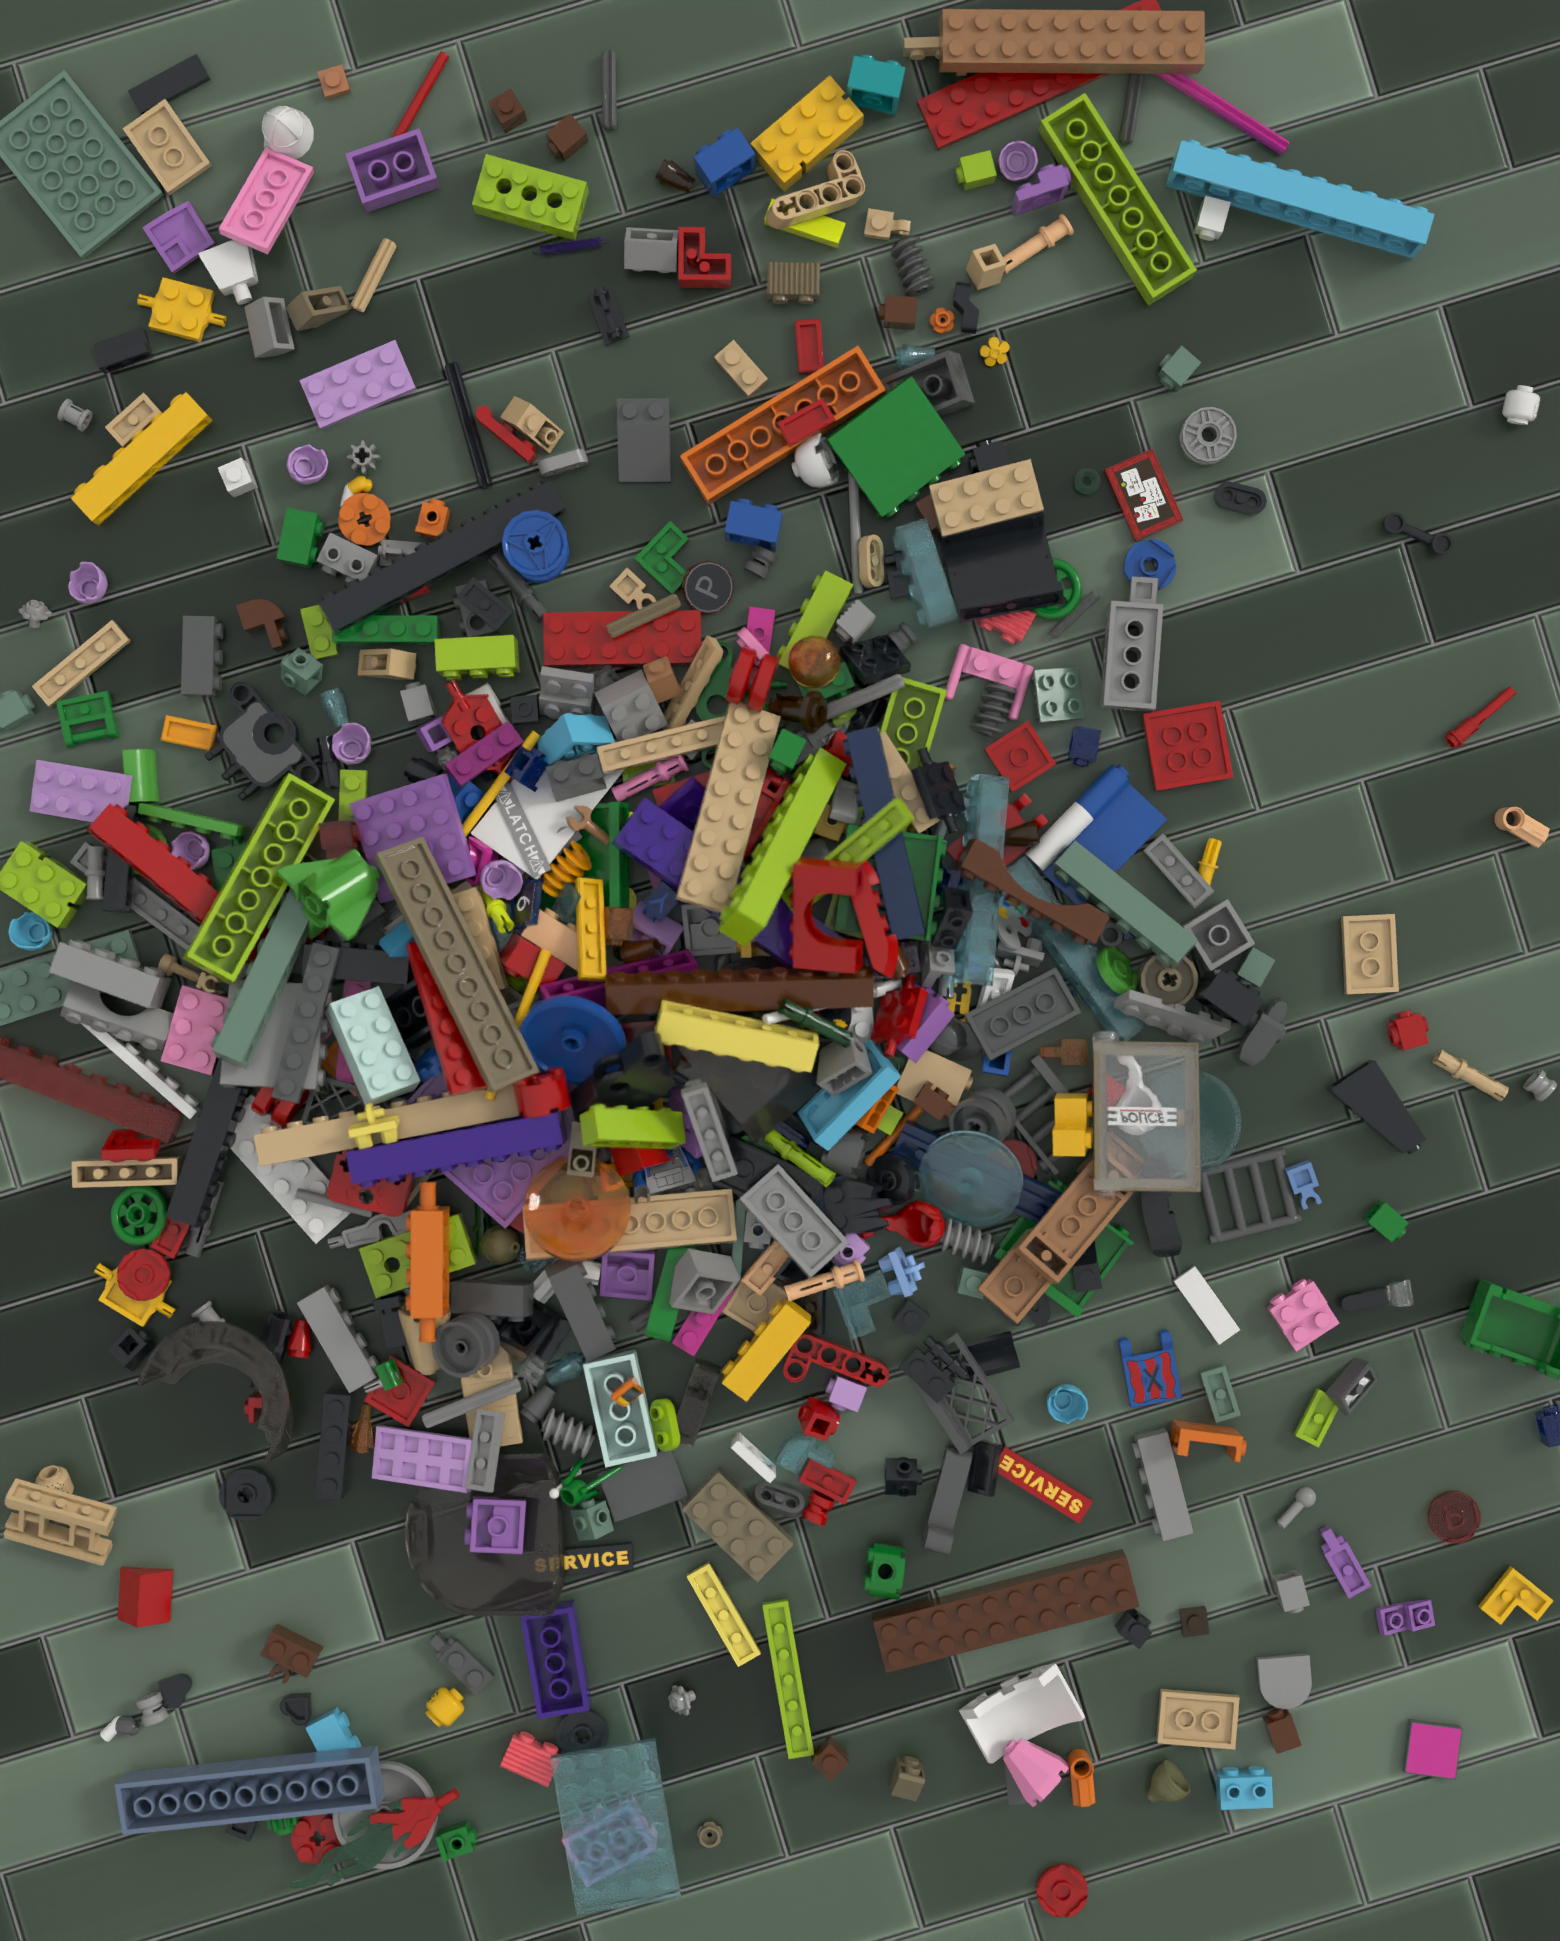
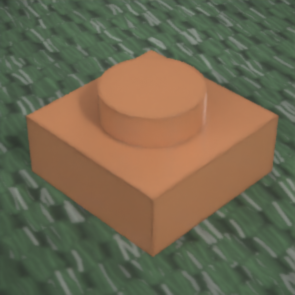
(334, 82)

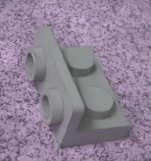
(935, 962)

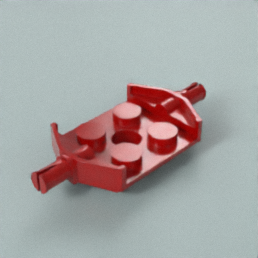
(464, 714)

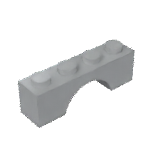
(86, 1007)

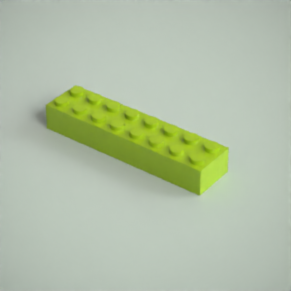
(1117, 199)
(781, 848)
(253, 883)

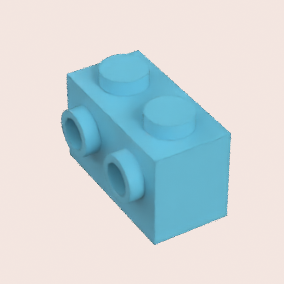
(1244, 1788)

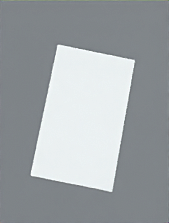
(544, 817)

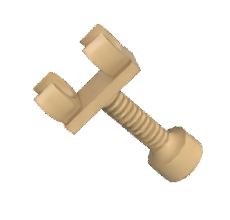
(204, 980)

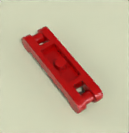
(766, 806)

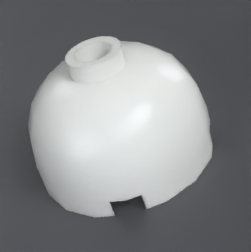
(814, 462)

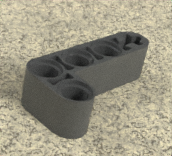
(945, 1501)

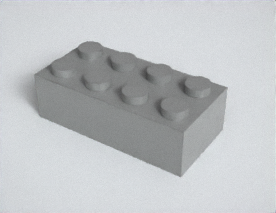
(111, 975)

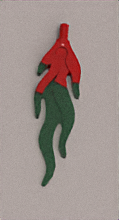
(385, 1829)

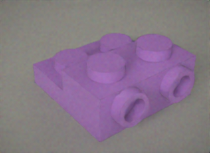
(1047, 189)
(628, 1274)
(495, 1525)

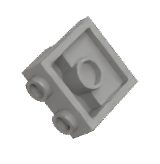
(565, 692)
(702, 933)

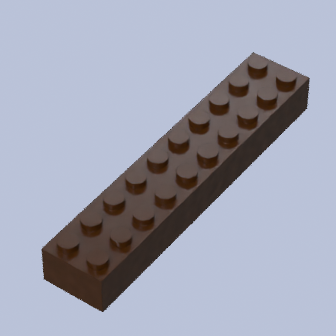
(1005, 1610)

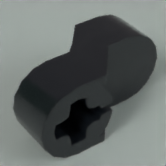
(965, 307)

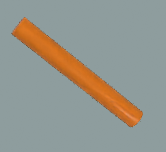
(889, 1140)

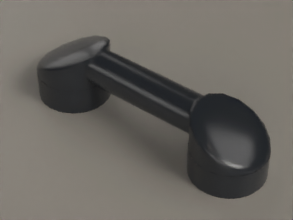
(1438, 543)

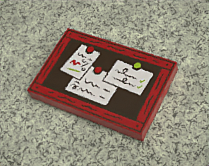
(1143, 495)

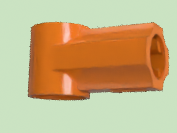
(1081, 1778)

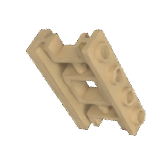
(41, 1504)

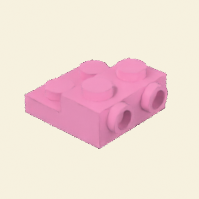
(1302, 1314)

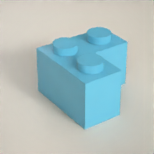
(574, 736)

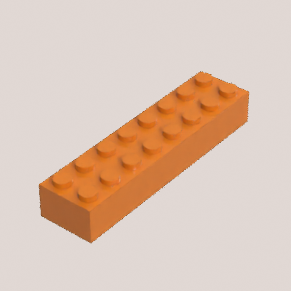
(755, 440)

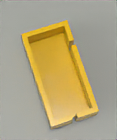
(807, 133)

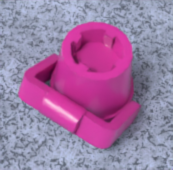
(481, 856)

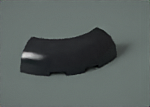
(1160, 1224)

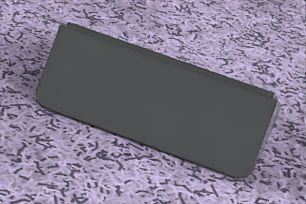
(1352, 1385)

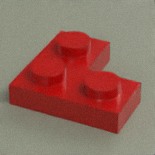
(127, 1145)

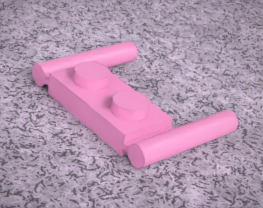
(990, 668)

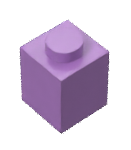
(433, 734)

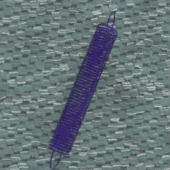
(568, 245)

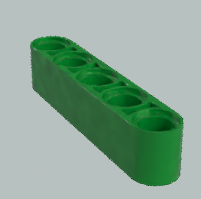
(662, 1314)

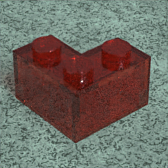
(340, 838)

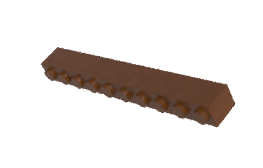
(738, 989)

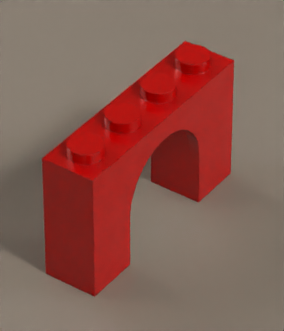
(810, 946)

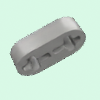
(563, 462)

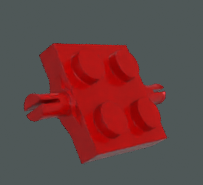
(899, 1015)

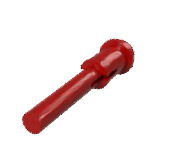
(1470, 725)

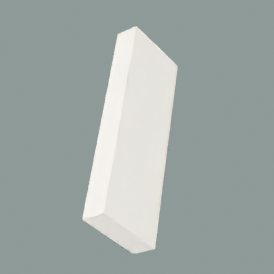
(1206, 1305)

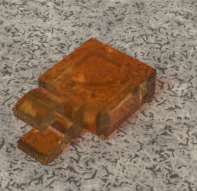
(1070, 1052)

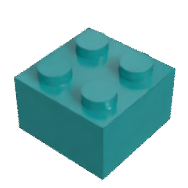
(875, 84)

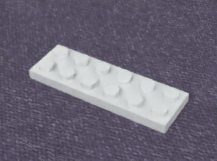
(286, 1177)

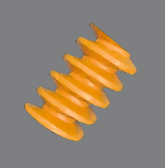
(566, 870)

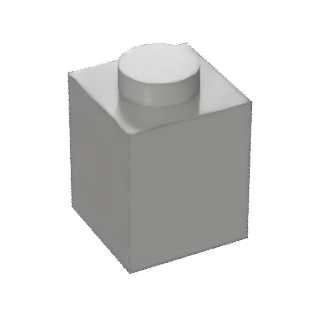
(418, 702)
(1290, 1591)

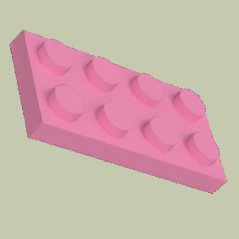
(266, 200)

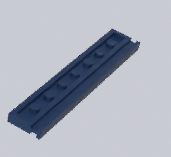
(1035, 1196)

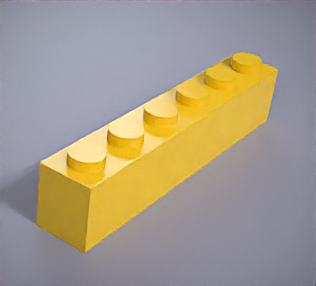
(141, 458)

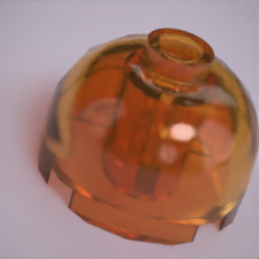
(814, 662)

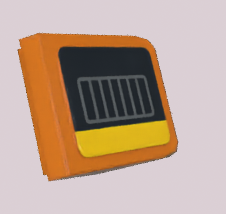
(627, 1392)

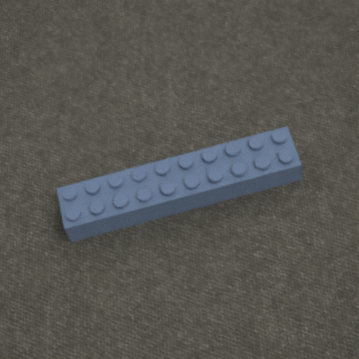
(250, 1790)

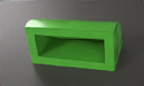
(143, 767)

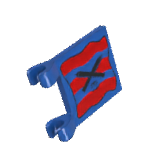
(1150, 1375)

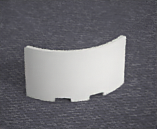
(1021, 1710)

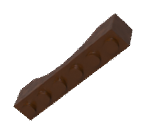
(986, 865)

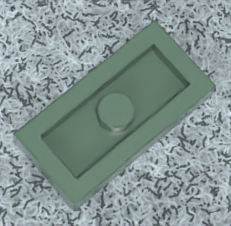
(1219, 1393)

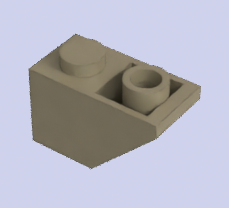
(581, 1158)
(907, 1778)

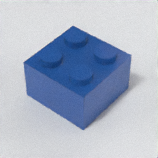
(724, 162)
(753, 524)

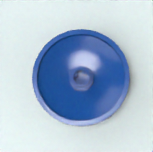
(571, 1035)

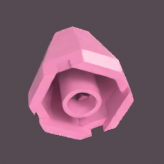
(1033, 1769)

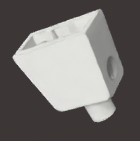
(232, 269)

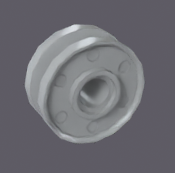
(1219, 424)

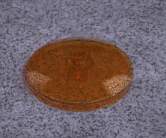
(582, 1236)

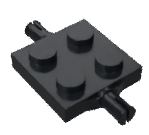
(938, 790)

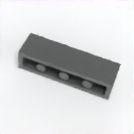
(580, 1309)

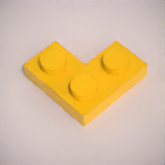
(1512, 1591)

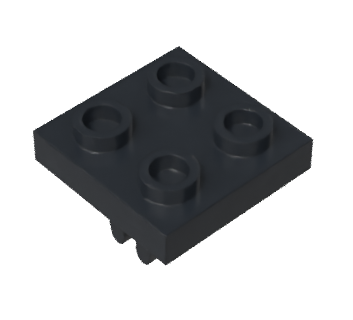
(874, 660)

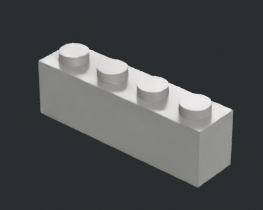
(339, 1338)
(1163, 1484)

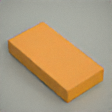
(189, 733)

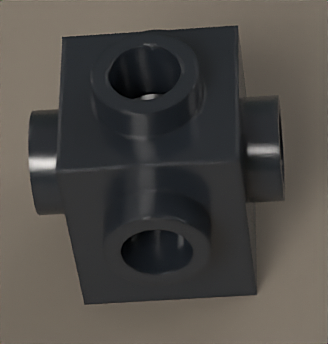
(902, 1476)

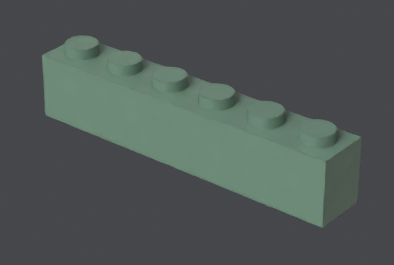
(1125, 905)

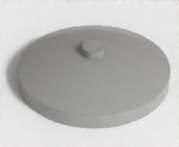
(398, 1782)

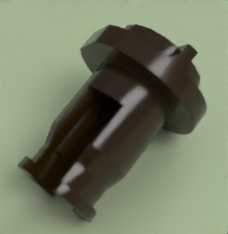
(807, 710)

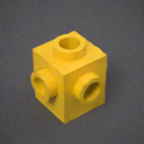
(828, 831)

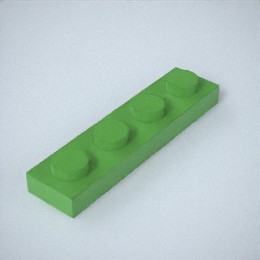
(182, 818)

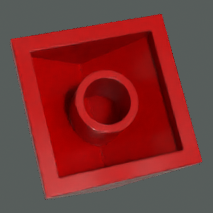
(636, 1159)
(145, 1596)

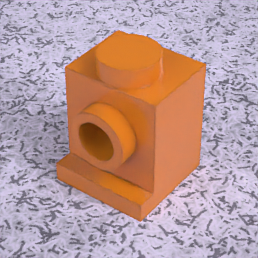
(432, 529)

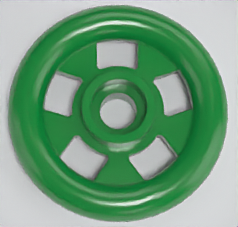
(1072, 594)
(119, 1210)

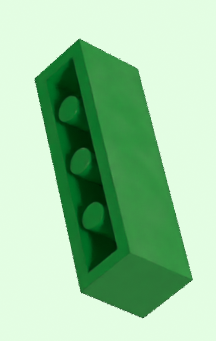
(391, 631)

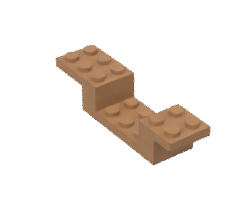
(1052, 1246)

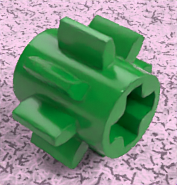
(282, 1826)

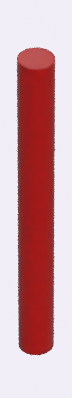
(421, 94)

